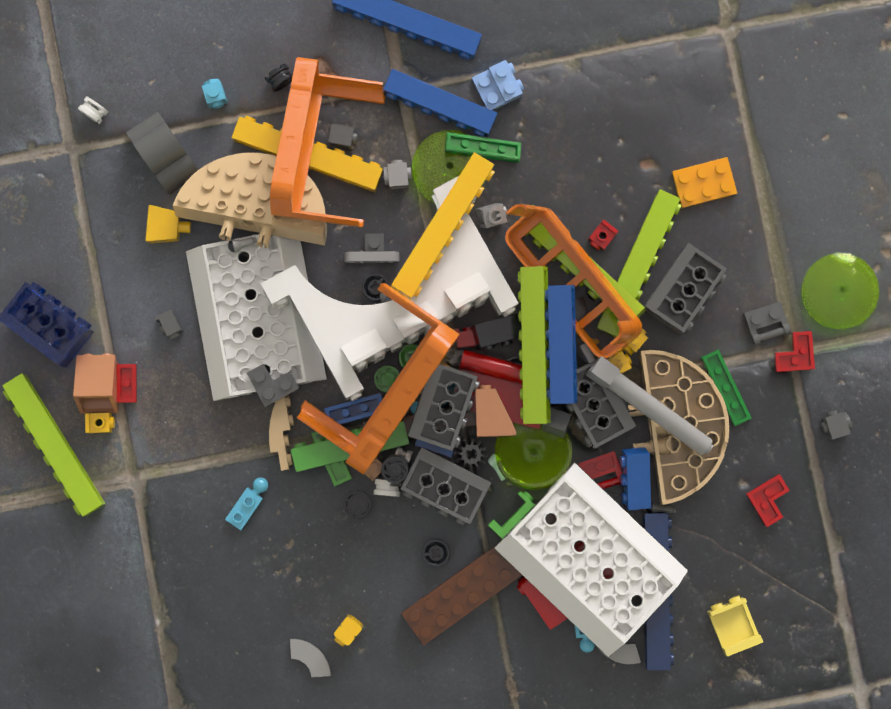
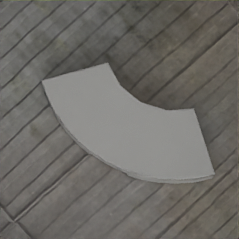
(583, 350)
(625, 654)
(311, 656)

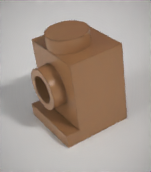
(374, 470)

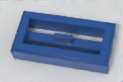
(434, 448)

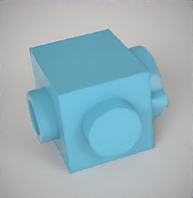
(214, 93)

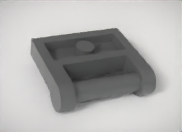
(764, 317)

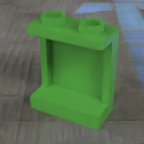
(503, 530)

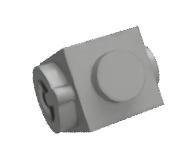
(397, 175)
(491, 215)

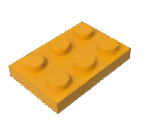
(704, 182)

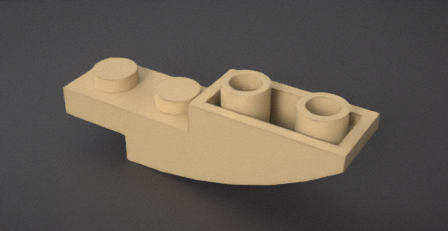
(279, 423)

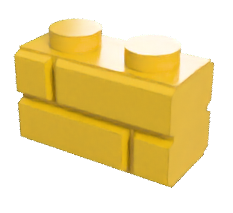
(348, 630)

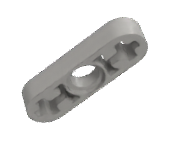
(372, 257)

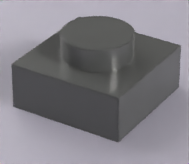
(374, 242)

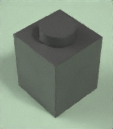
(342, 136)
(559, 423)

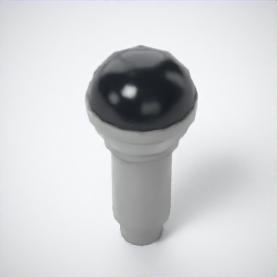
(235, 245)

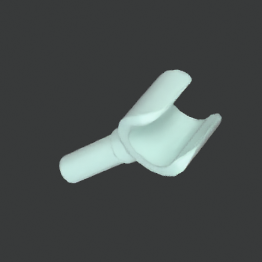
(491, 460)

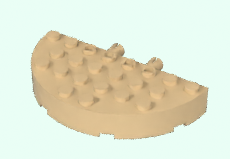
(237, 195)
(696, 399)

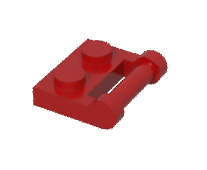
(601, 466)

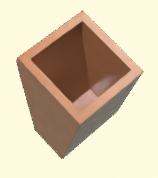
(96, 384)
(491, 414)

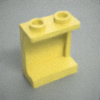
(734, 626)

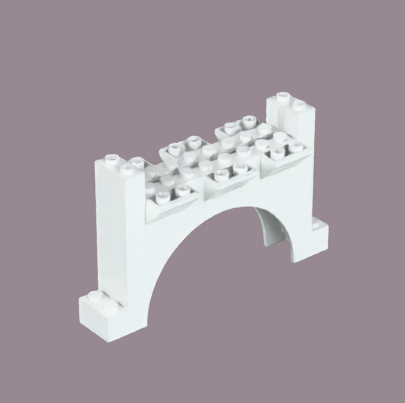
(358, 334)

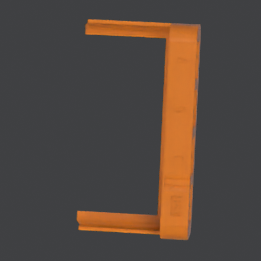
(299, 134)
(629, 324)
(398, 399)

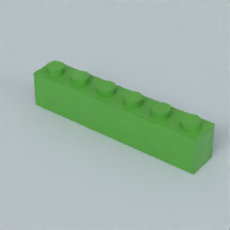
(326, 452)

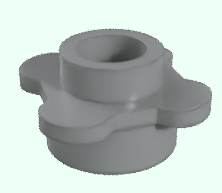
(453, 357)

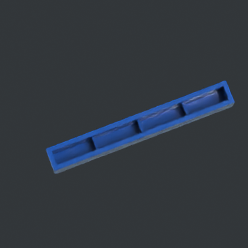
(414, 24)

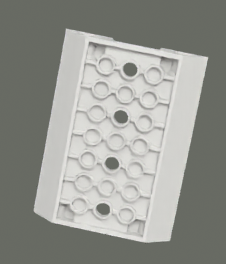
(230, 318)
(575, 579)

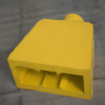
(164, 226)

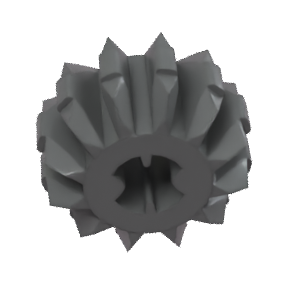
(472, 460)

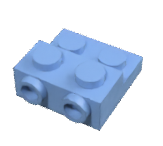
(498, 85)

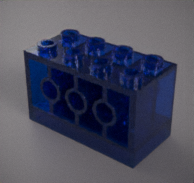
(34, 326)

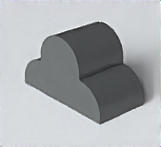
(162, 152)

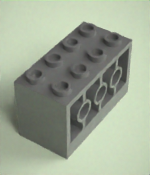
(680, 277)
(608, 407)
(430, 411)
(458, 481)

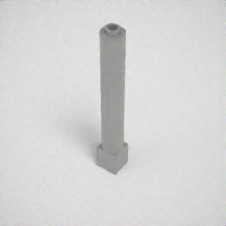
(609, 377)

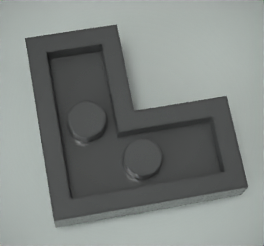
(269, 389)

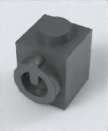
(836, 424)

